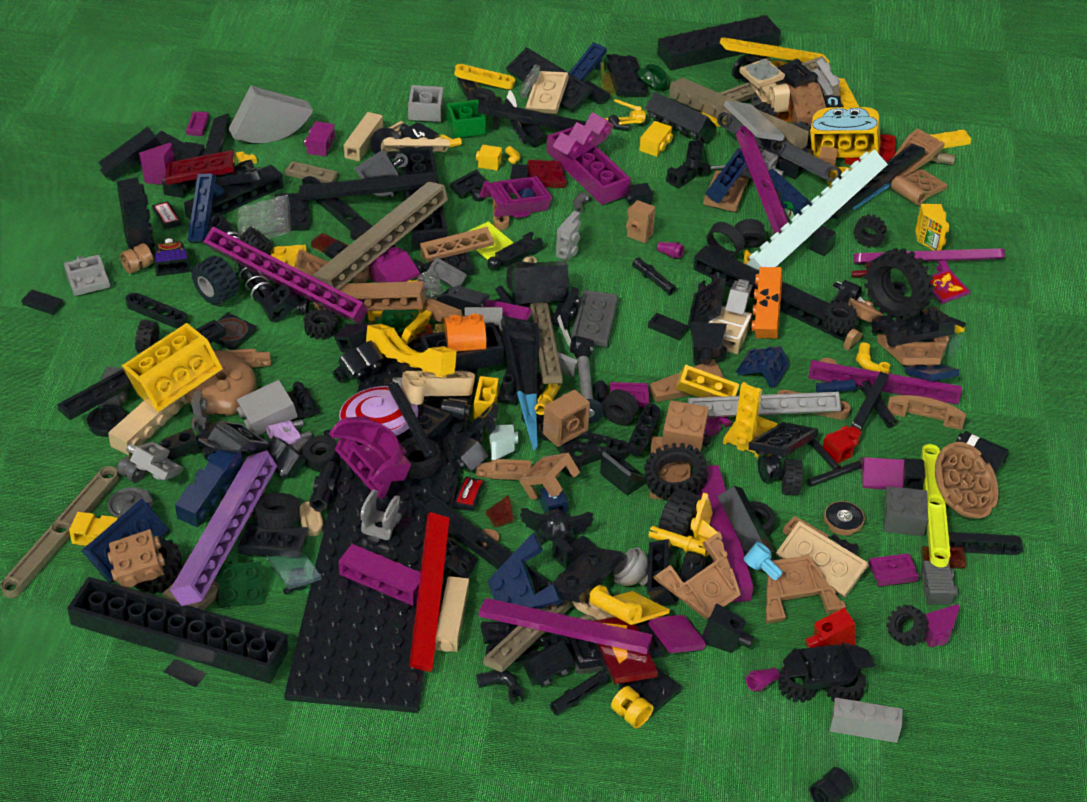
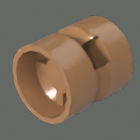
(136, 258)

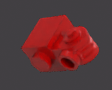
(842, 443)

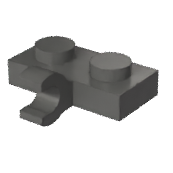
(199, 406)

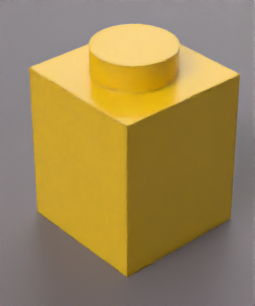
(489, 157)

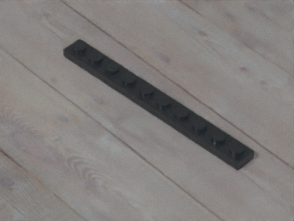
(119, 381)

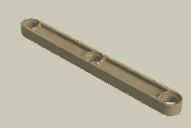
(51, 540)

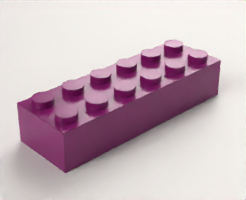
(592, 171)

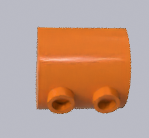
(465, 332)

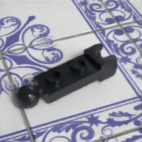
(516, 251)

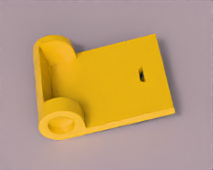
(627, 606)

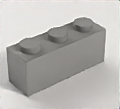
(739, 296)
(866, 720)

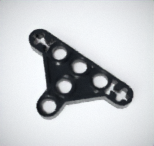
(242, 173)
(590, 450)

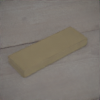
(302, 170)

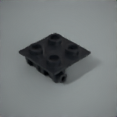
(302, 401)
(458, 560)

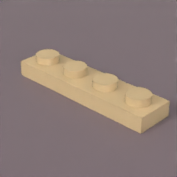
(393, 145)

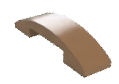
(927, 407)

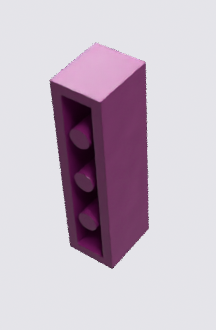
(380, 574)

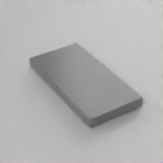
(754, 120)

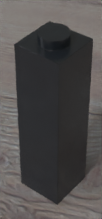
(128, 155)
(743, 518)

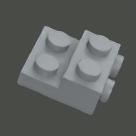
(568, 237)

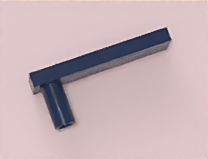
(589, 60)
(202, 206)

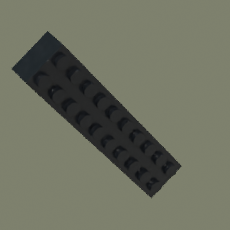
(179, 629)

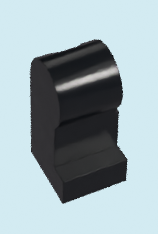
(680, 176)
(181, 444)

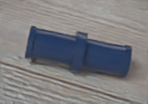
(836, 386)

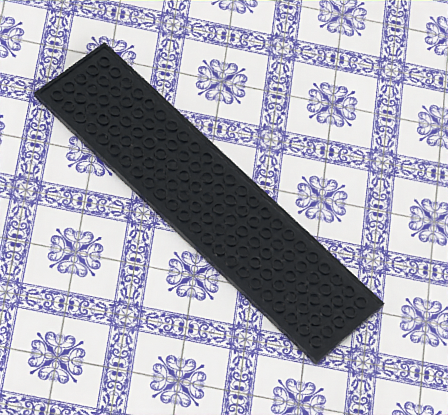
(353, 637)

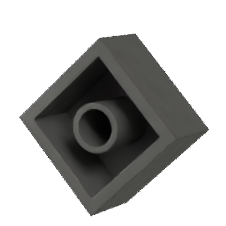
(905, 511)

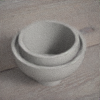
(632, 569)

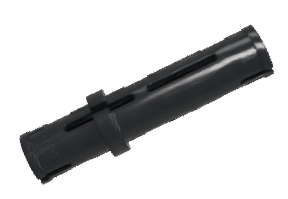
(649, 271)
(880, 406)
(573, 696)

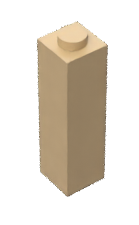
(359, 140)
(452, 614)

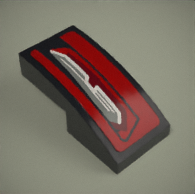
(469, 493)

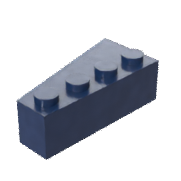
(208, 487)

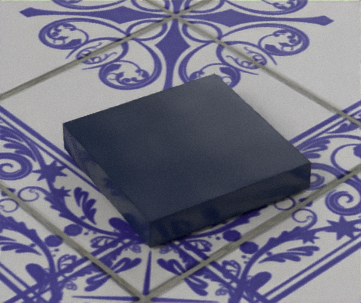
(932, 373)

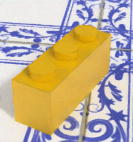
(704, 384)

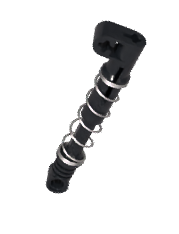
(274, 303)

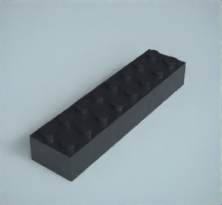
(705, 46)
(434, 226)

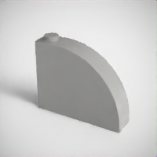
(268, 116)

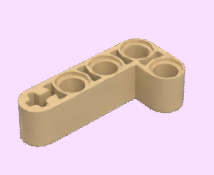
(775, 95)
(420, 384)

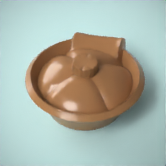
(865, 310)

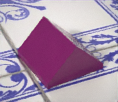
(155, 163)
(881, 472)

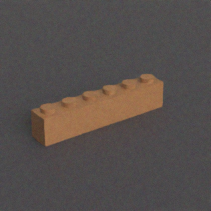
(387, 295)

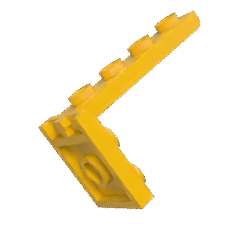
(748, 423)

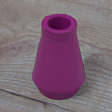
(672, 249)
(760, 679)

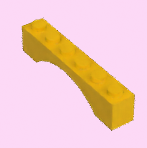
(436, 360)

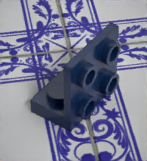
(769, 361)

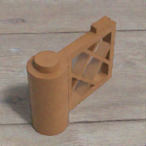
(915, 191)

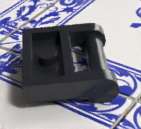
(795, 77)

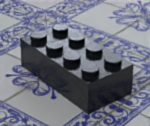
(681, 118)
(134, 213)
(471, 359)

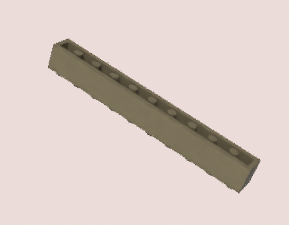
(713, 104)
(382, 235)

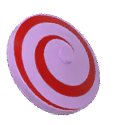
(378, 407)

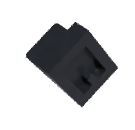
(567, 552)

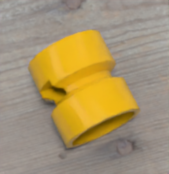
(629, 704)

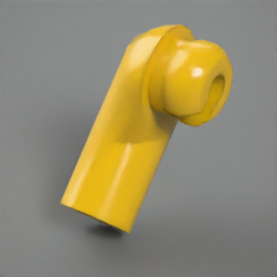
(453, 142)
(514, 155)

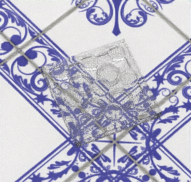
(267, 216)

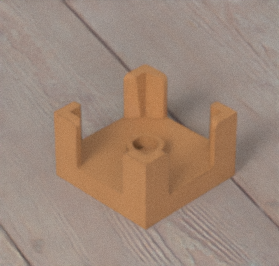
(546, 472)

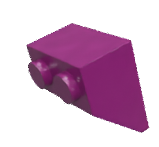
(393, 267)

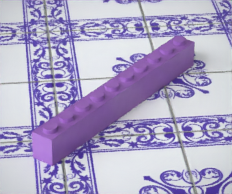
(223, 529)

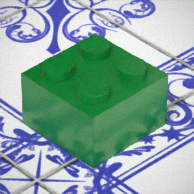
(464, 119)

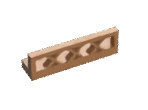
(460, 243)

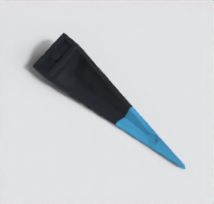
(522, 350)

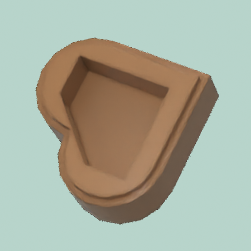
(852, 339)

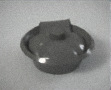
(126, 498)

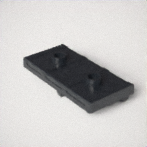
(586, 573)

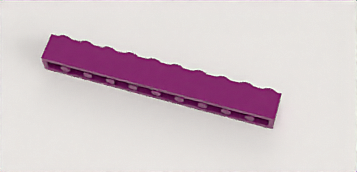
(286, 275)

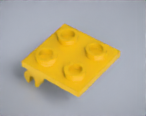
(700, 524)

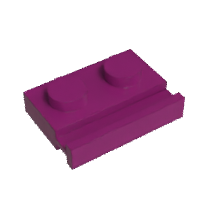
(638, 390)
(893, 569)

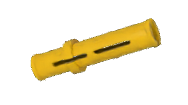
(548, 396)
(687, 543)

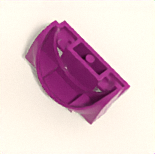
(376, 461)

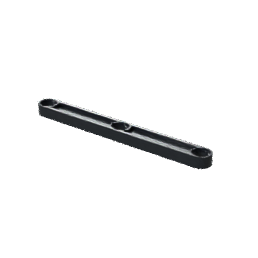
(787, 151)
(339, 209)
(470, 534)

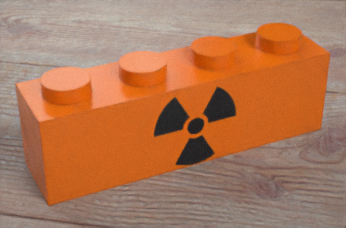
(768, 302)

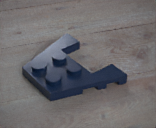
(513, 583)

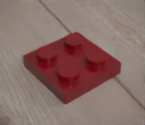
(548, 172)

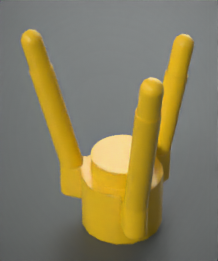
(636, 116)

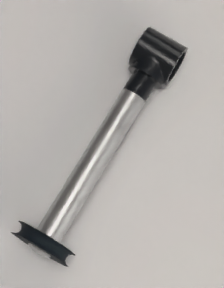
(582, 349)

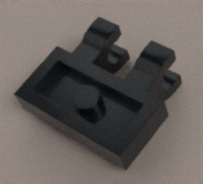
(486, 419)

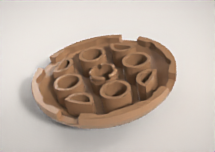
(236, 383)
(966, 480)

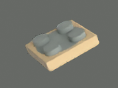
(762, 73)

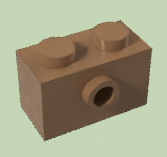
(640, 221)

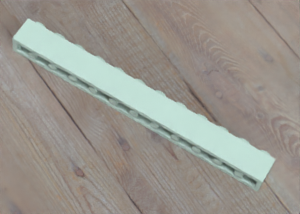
(820, 211)

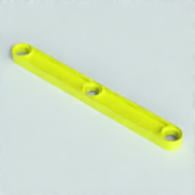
(937, 519)

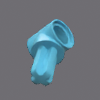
(760, 558)

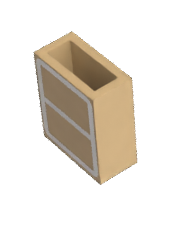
(737, 328)

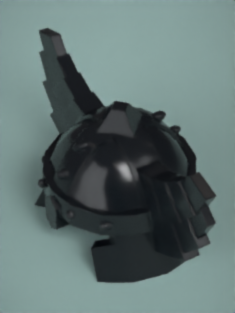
(556, 524)

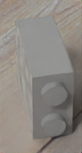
(266, 407)

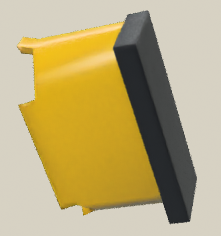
(959, 325)

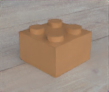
(566, 418)
(685, 424)

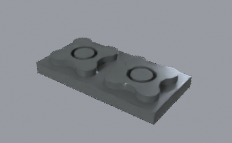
(595, 316)

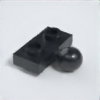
(469, 184)

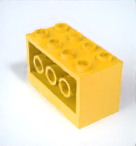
(172, 367)

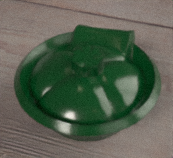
(653, 76)

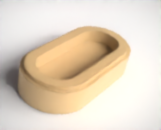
(310, 519)

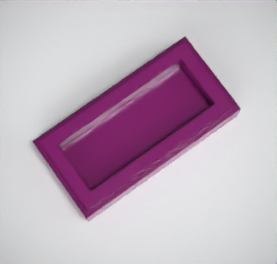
(197, 123)

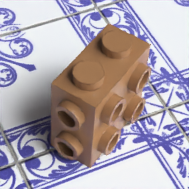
(136, 559)

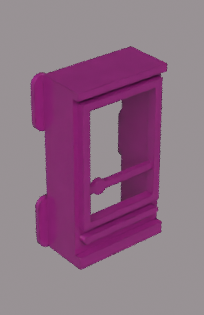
(517, 207)

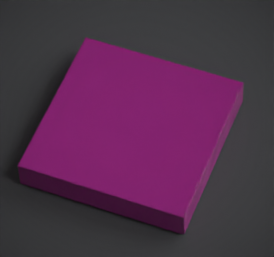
(677, 634)

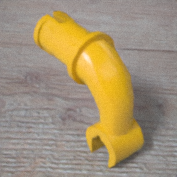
(865, 362)

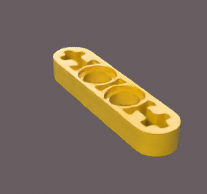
(484, 76)

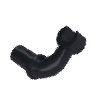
(504, 677)

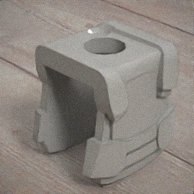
(371, 516)

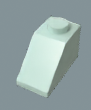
(502, 441)

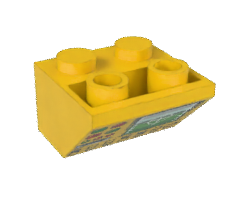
(932, 226)

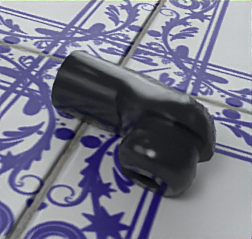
(615, 121)

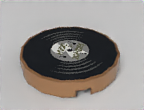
(844, 518)

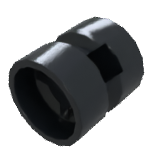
(832, 786)

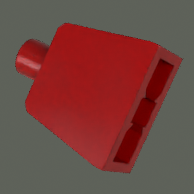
(833, 630)

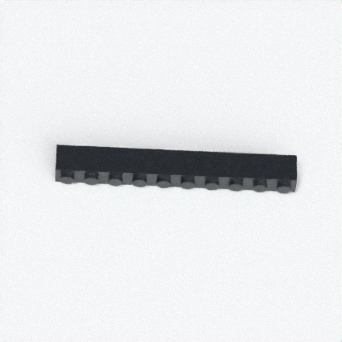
(793, 300)

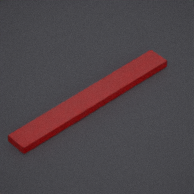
(429, 592)

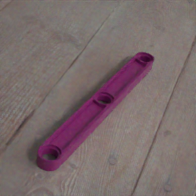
(761, 176)
(948, 255)

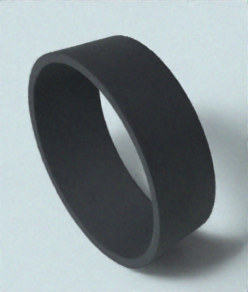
(731, 232)

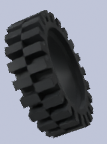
(670, 455)

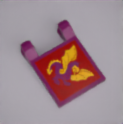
(947, 284)

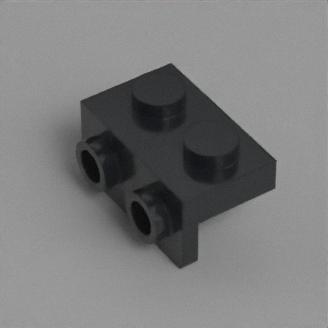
(528, 132)
(567, 308)

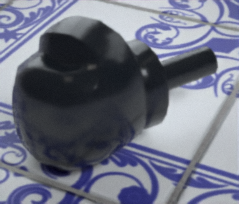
(845, 544)

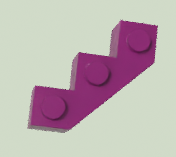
(584, 137)

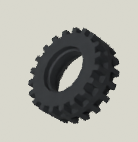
(887, 296)

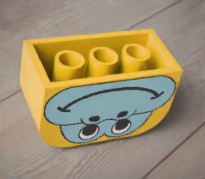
(846, 128)

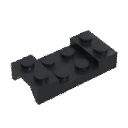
(928, 326)

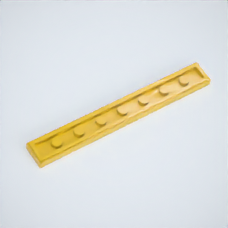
(769, 50)

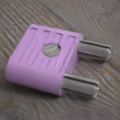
(287, 431)

